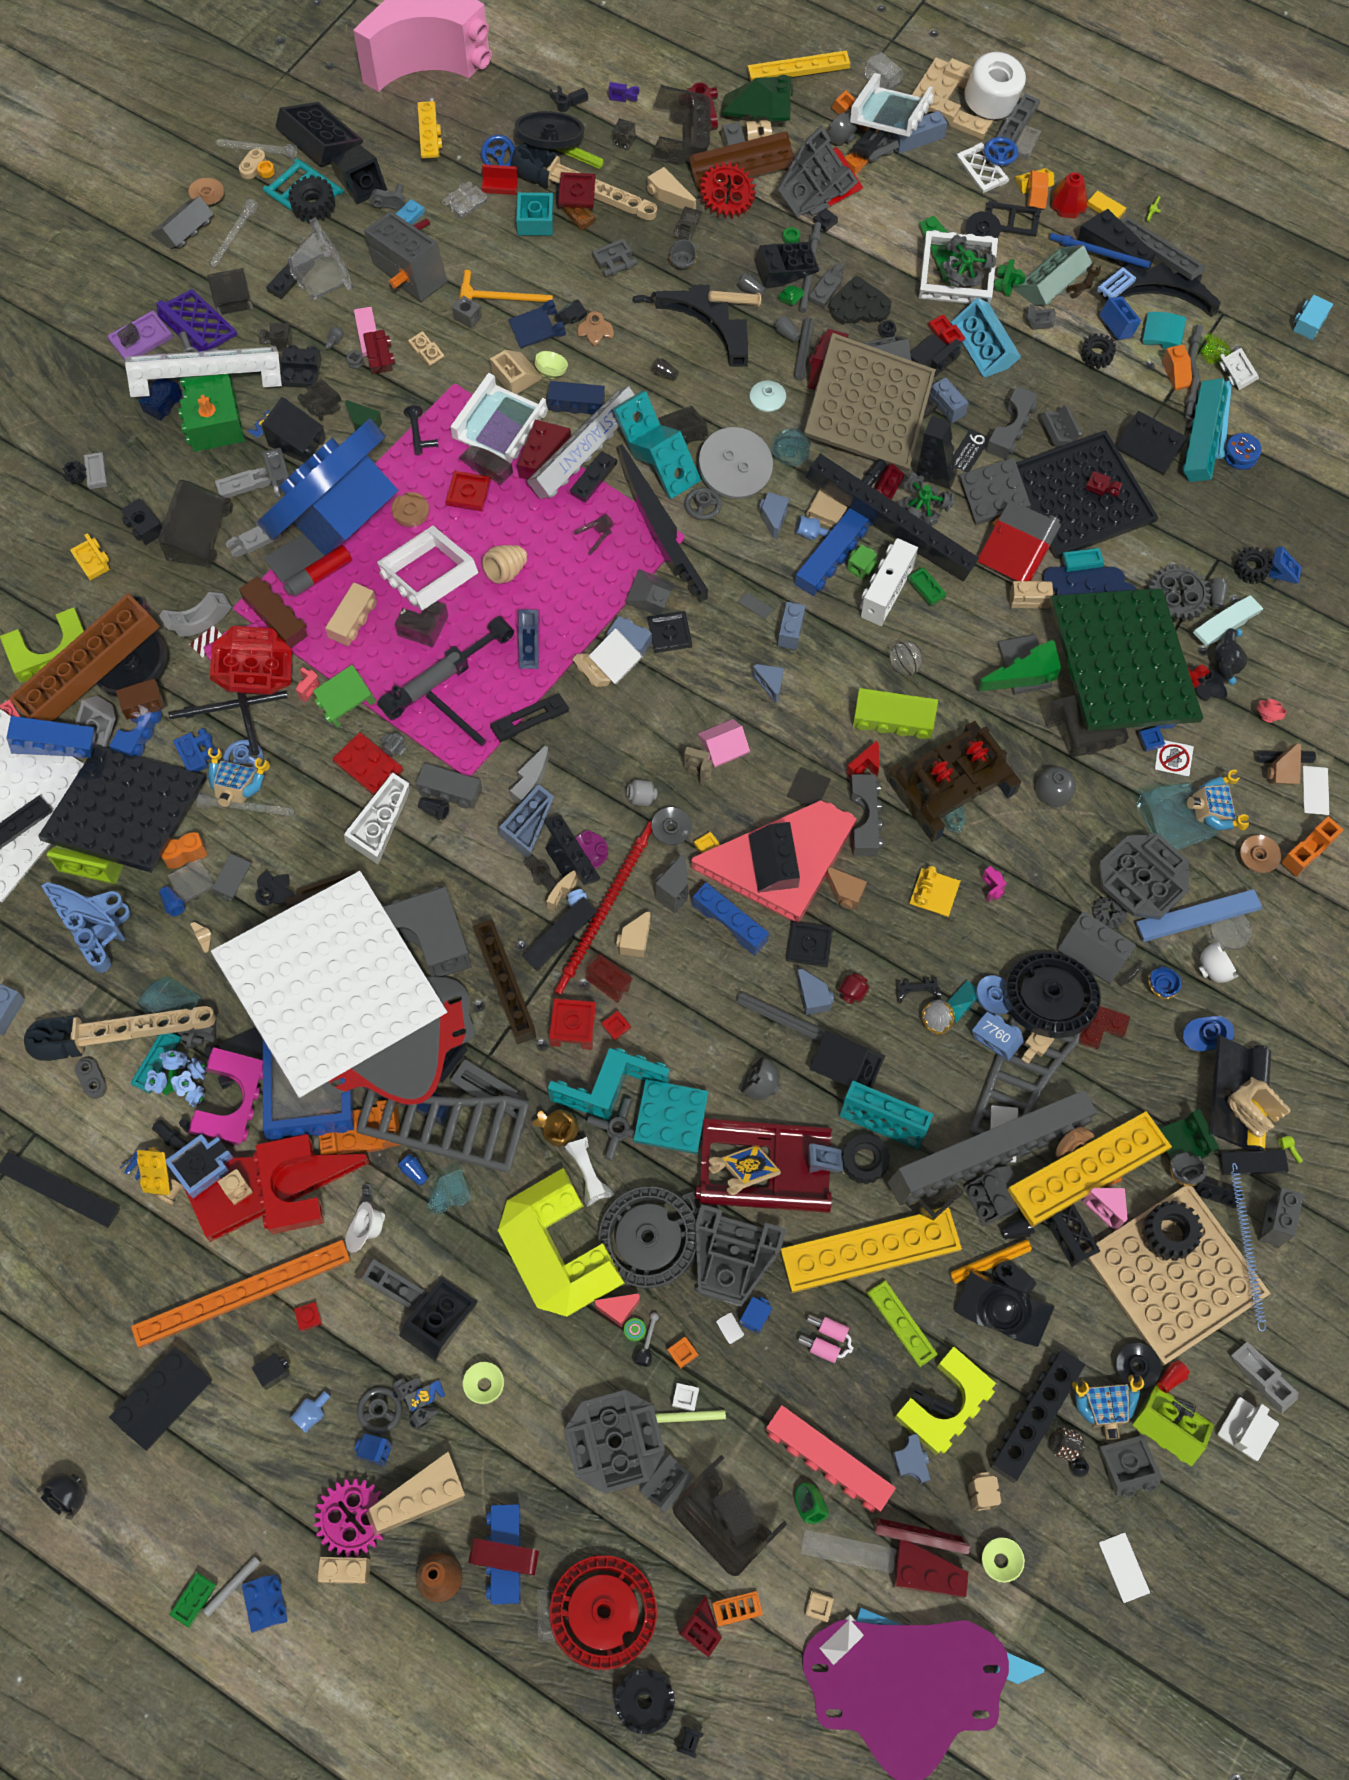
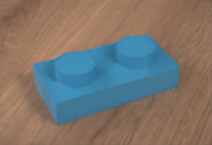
(411, 212)

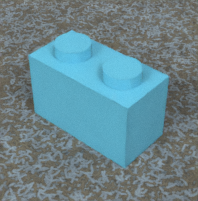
(1313, 316)

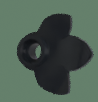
(1212, 685)
(275, 887)

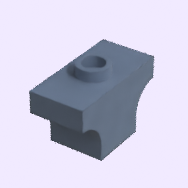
(912, 1460)

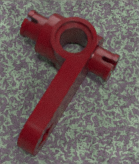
(711, 93)

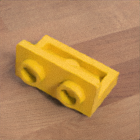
(90, 558)

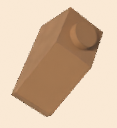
(1286, 767)
(845, 888)

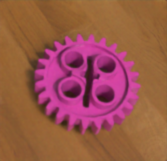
(335, 1532)

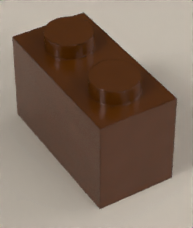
(140, 699)

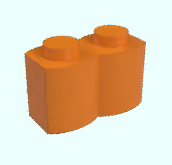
(186, 849)

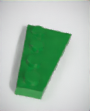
(939, 252)

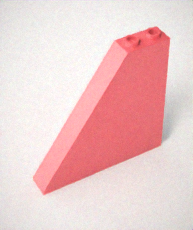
(818, 839)

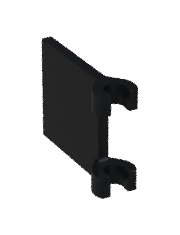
(247, 1044)

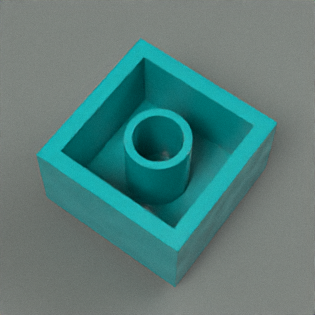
(535, 214)

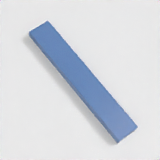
(1199, 915)

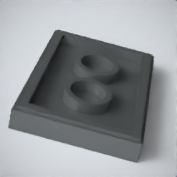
(1021, 648)

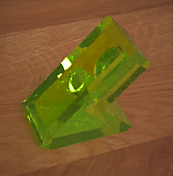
(1214, 348)

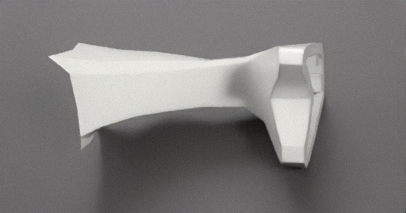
(593, 1186)

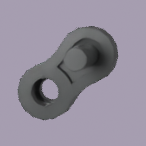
(392, 199)

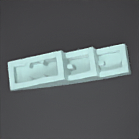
(1229, 618)

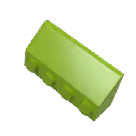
(895, 713)

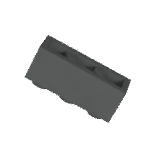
(448, 786)

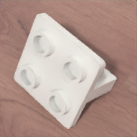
(1248, 1428)

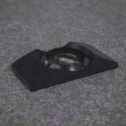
(1004, 1309)

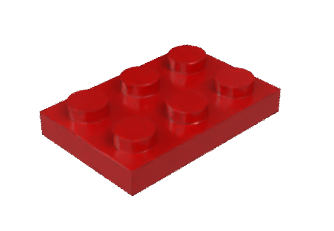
(366, 763)

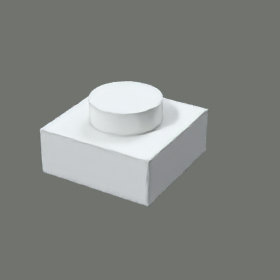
(685, 1397)

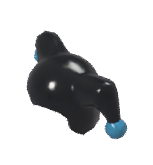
(1229, 655)

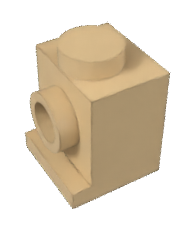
(235, 1186)

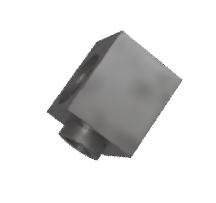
(467, 312)

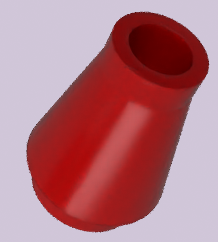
(1174, 1375)

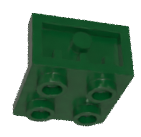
(1190, 1136)

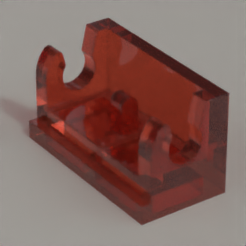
(608, 978)

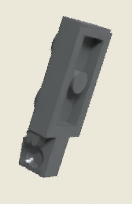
(827, 286)

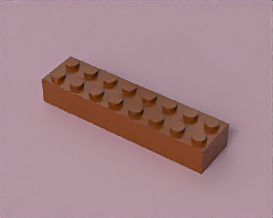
(85, 661)

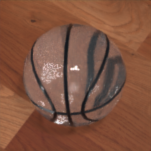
(906, 658)

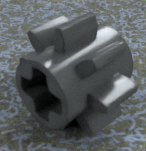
(393, 744)

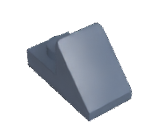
(824, 1158)

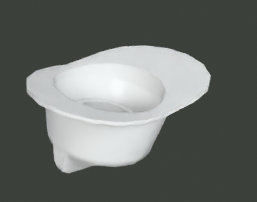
(365, 1226)

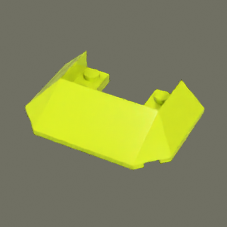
(525, 1234)

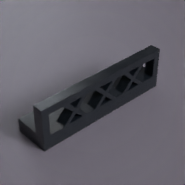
(1066, 1238)

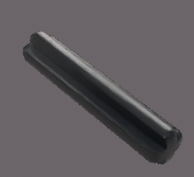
(1270, 756)

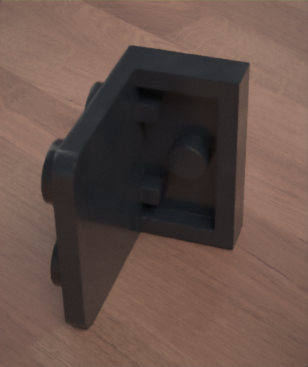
(936, 353)

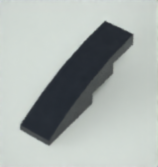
(560, 933)

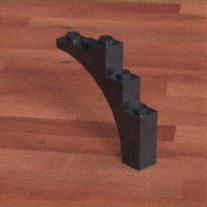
(1163, 281)
(713, 314)

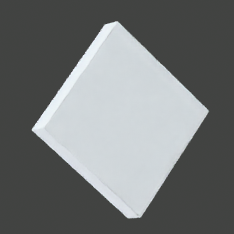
(616, 656)

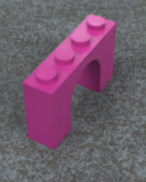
(246, 1073)

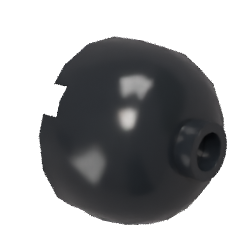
(63, 1493)

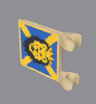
(747, 1166)

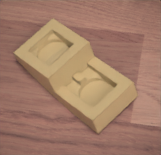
(564, 887)

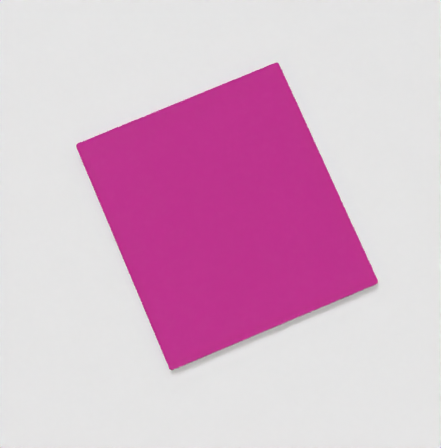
(570, 588)

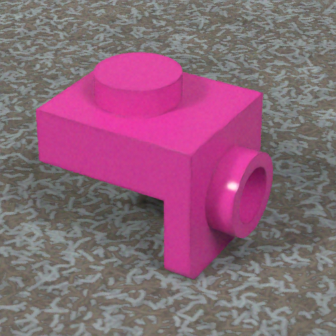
(995, 881)

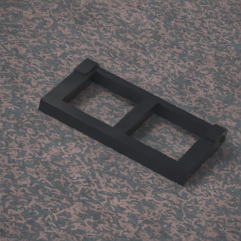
(1010, 229)

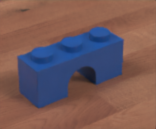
(134, 741)

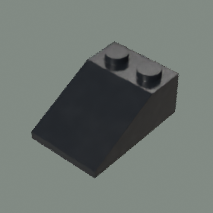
(437, 1318)

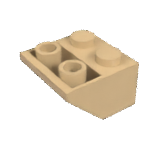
(514, 371)

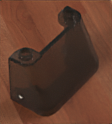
(193, 524)

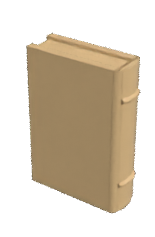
(827, 509)

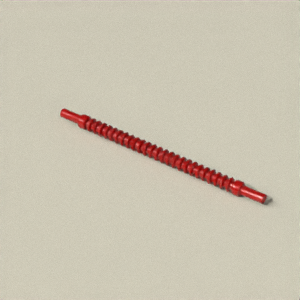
(569, 971)

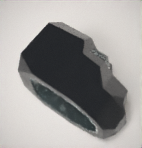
(571, 313)

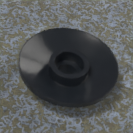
(1143, 1355)

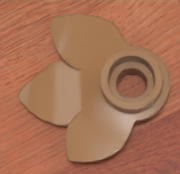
(595, 330)

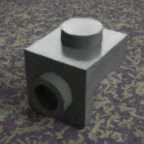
(1040, 318)

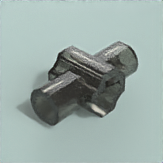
(535, 868)

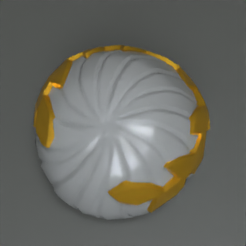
(938, 1017)

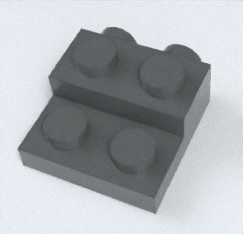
(1130, 1466)

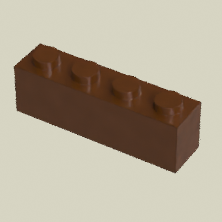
(273, 612)

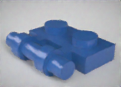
(190, 753)

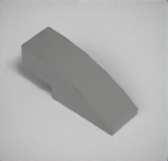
(530, 776)
(1265, 1377)

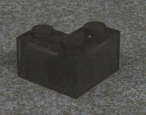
(422, 627)

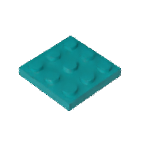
(671, 1116)

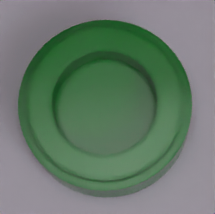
(791, 235)

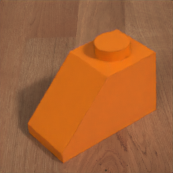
(1178, 367)

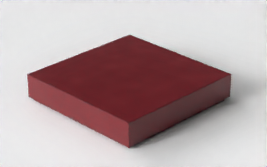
(577, 190)

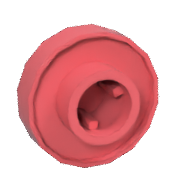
(1271, 710)

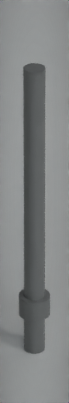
(814, 240)

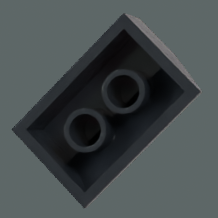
(1151, 442)
(774, 858)

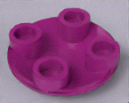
(594, 847)

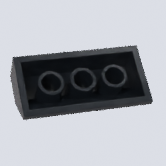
(160, 1399)

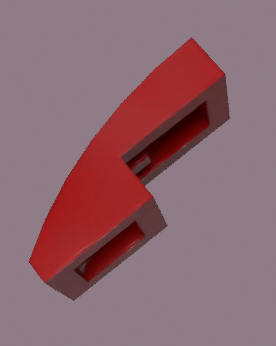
(945, 331)

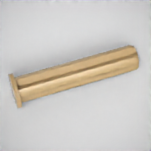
(737, 298)

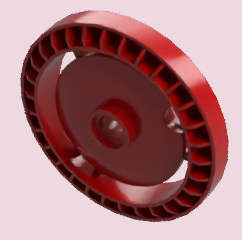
(583, 1616)

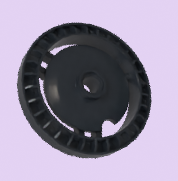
(1058, 976)

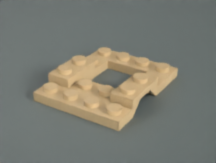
(945, 79)

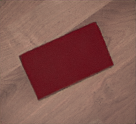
(889, 481)

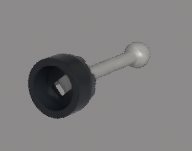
(643, 1356)

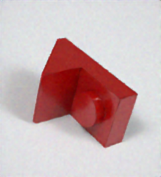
(868, 759)

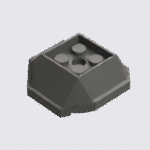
(1155, 861)
(600, 1420)

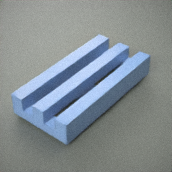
(1107, 292)

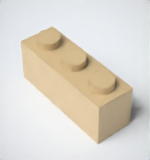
(351, 614)

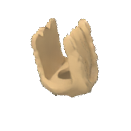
(1249, 1113)

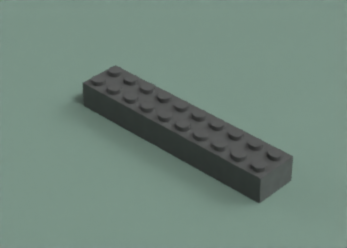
(991, 1148)

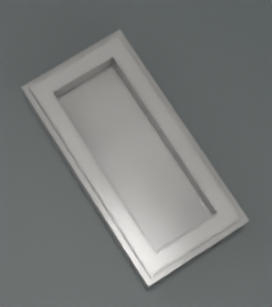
(95, 470)

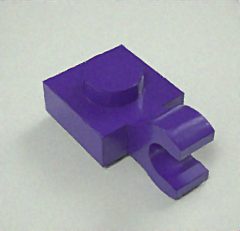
(620, 93)

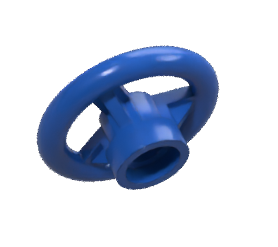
(485, 149)
(1000, 152)

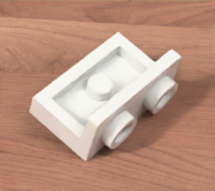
(1239, 368)

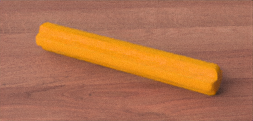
(991, 1261)

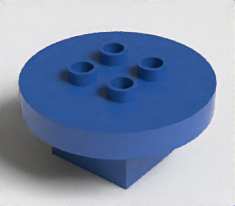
(332, 491)

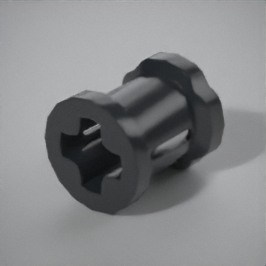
(689, 1742)

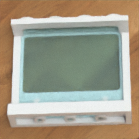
(889, 109)
(497, 420)

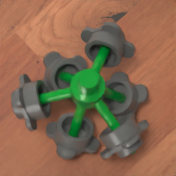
(969, 257)
(927, 497)

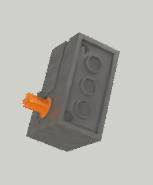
(406, 255)

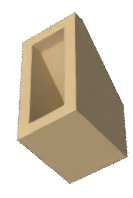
(635, 936)

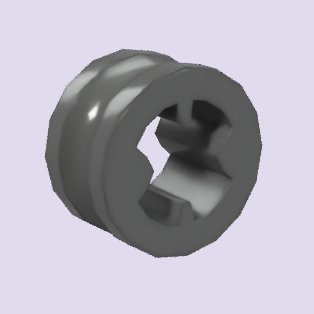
(355, 364)

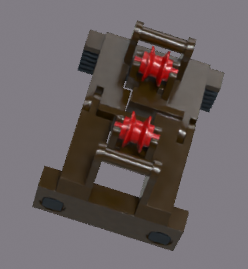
(941, 769)

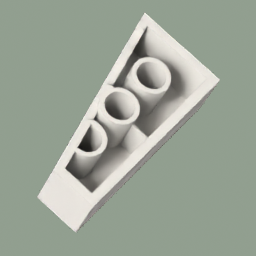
(376, 822)

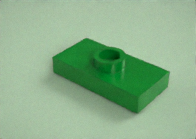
(927, 586)
(193, 1600)

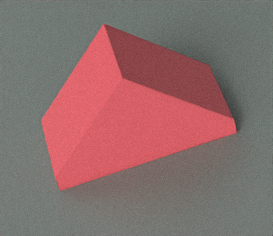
(618, 1308)

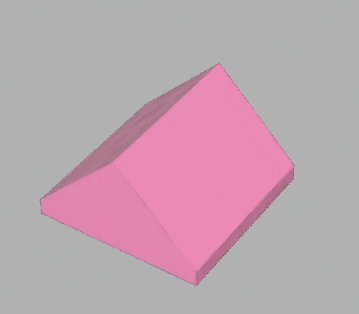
(724, 742)
(1108, 1205)

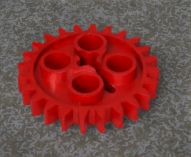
(711, 187)

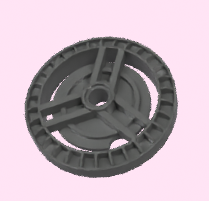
(666, 1238)

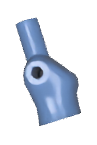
(810, 528)
(310, 1412)

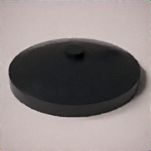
(549, 129)
(140, 665)

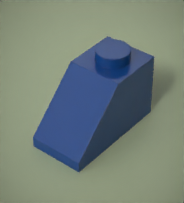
(373, 1449)

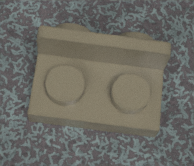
(698, 762)

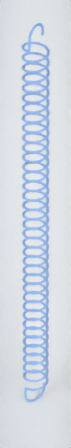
(1247, 1240)

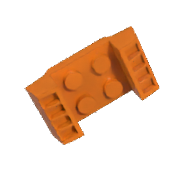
(355, 1143)

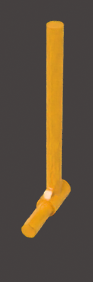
(468, 292)

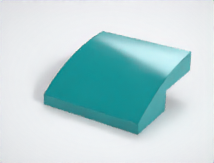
(1164, 329)

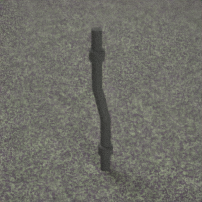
(1196, 342)

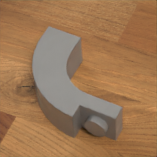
(199, 618)

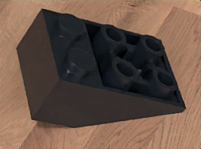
(785, 263)

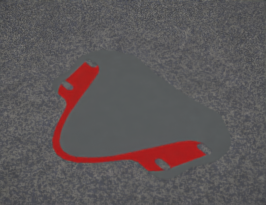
(413, 1066)

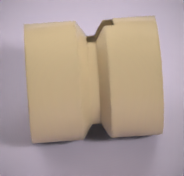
(752, 128)

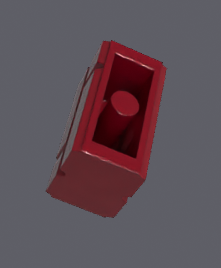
(378, 352)

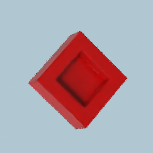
(616, 1025)
(308, 1316)

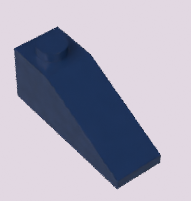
(529, 639)

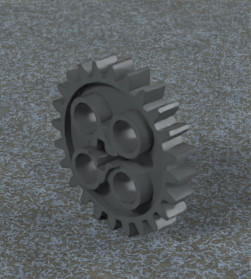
(1182, 593)

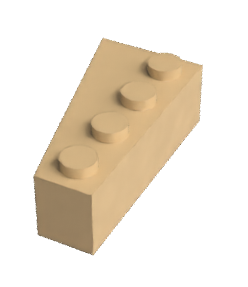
(421, 1495)

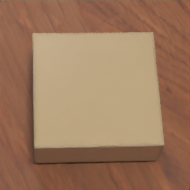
(819, 1606)

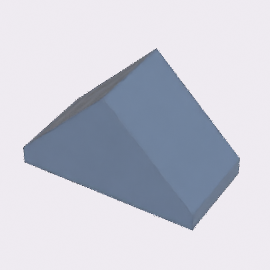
(770, 679)

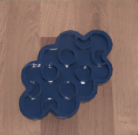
(1087, 580)

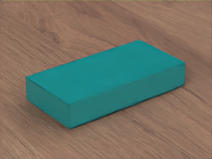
(1082, 559)

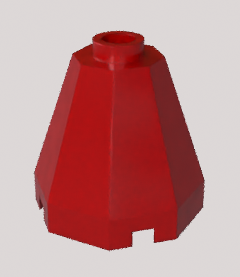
(1070, 196)

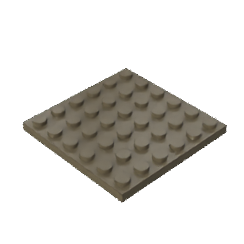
(869, 402)

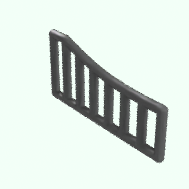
(1035, 1090)
(444, 1149)

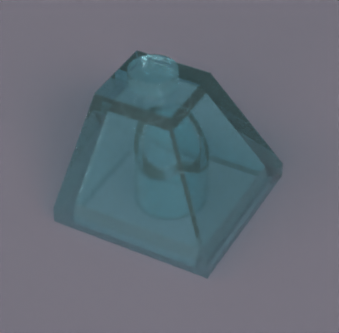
(167, 996)

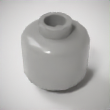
(641, 792)

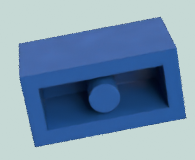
(1120, 318)

